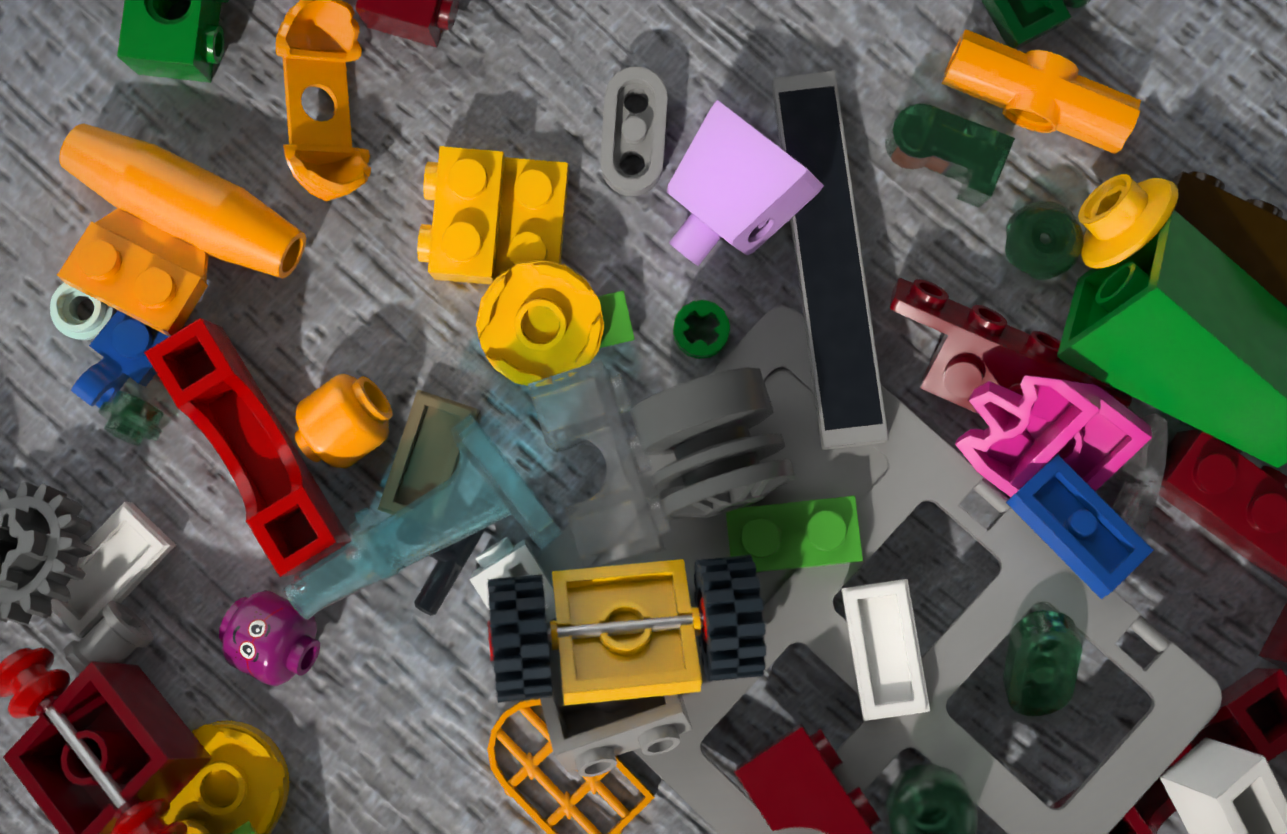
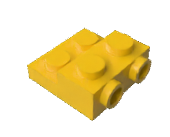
(491, 213)

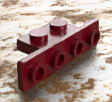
(981, 347)

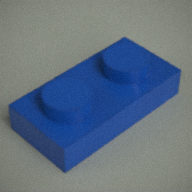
(1080, 527)

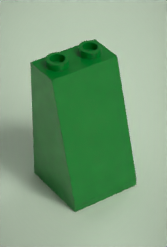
(1187, 338)

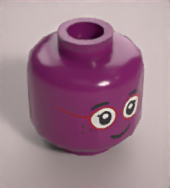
(268, 638)

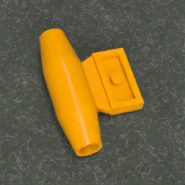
(167, 223)

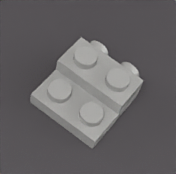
(595, 732)

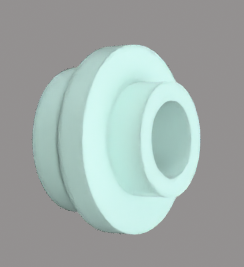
(65, 318)

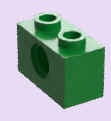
(175, 47)

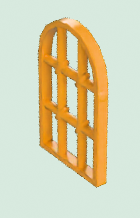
(567, 802)

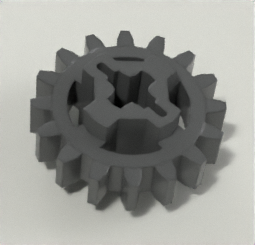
(38, 550)

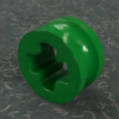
(702, 310)

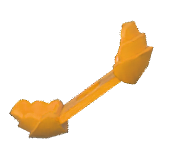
(314, 47)

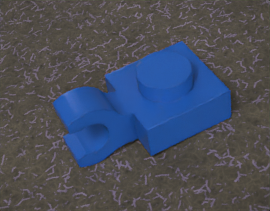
(123, 349)

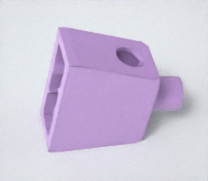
(735, 187)

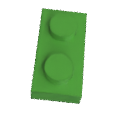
(797, 534)

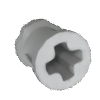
(110, 638)

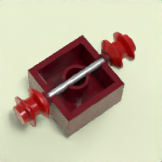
(103, 747)

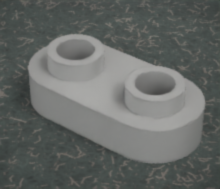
(633, 133)

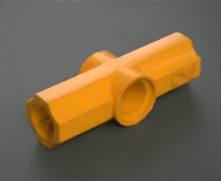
(1041, 91)

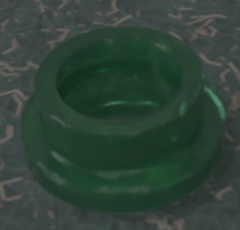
(131, 418)

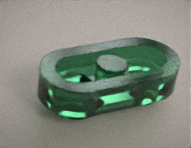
(1042, 663)

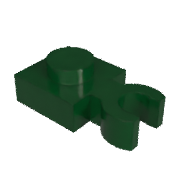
(1027, 20)

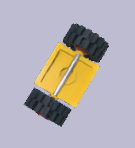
(627, 630)

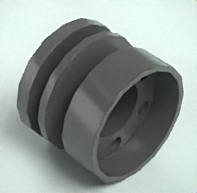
(709, 434)

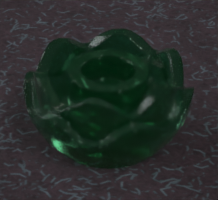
(1029, 253)

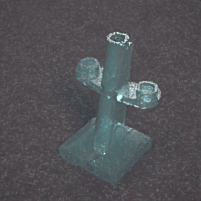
(474, 497)

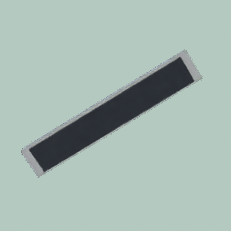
(831, 266)

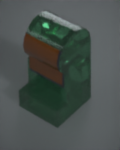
(950, 147)

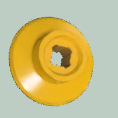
(1124, 217)

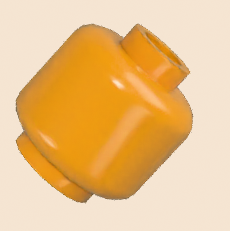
(342, 421)

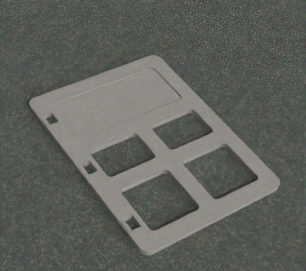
(799, 608)

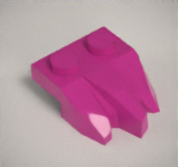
(1052, 418)

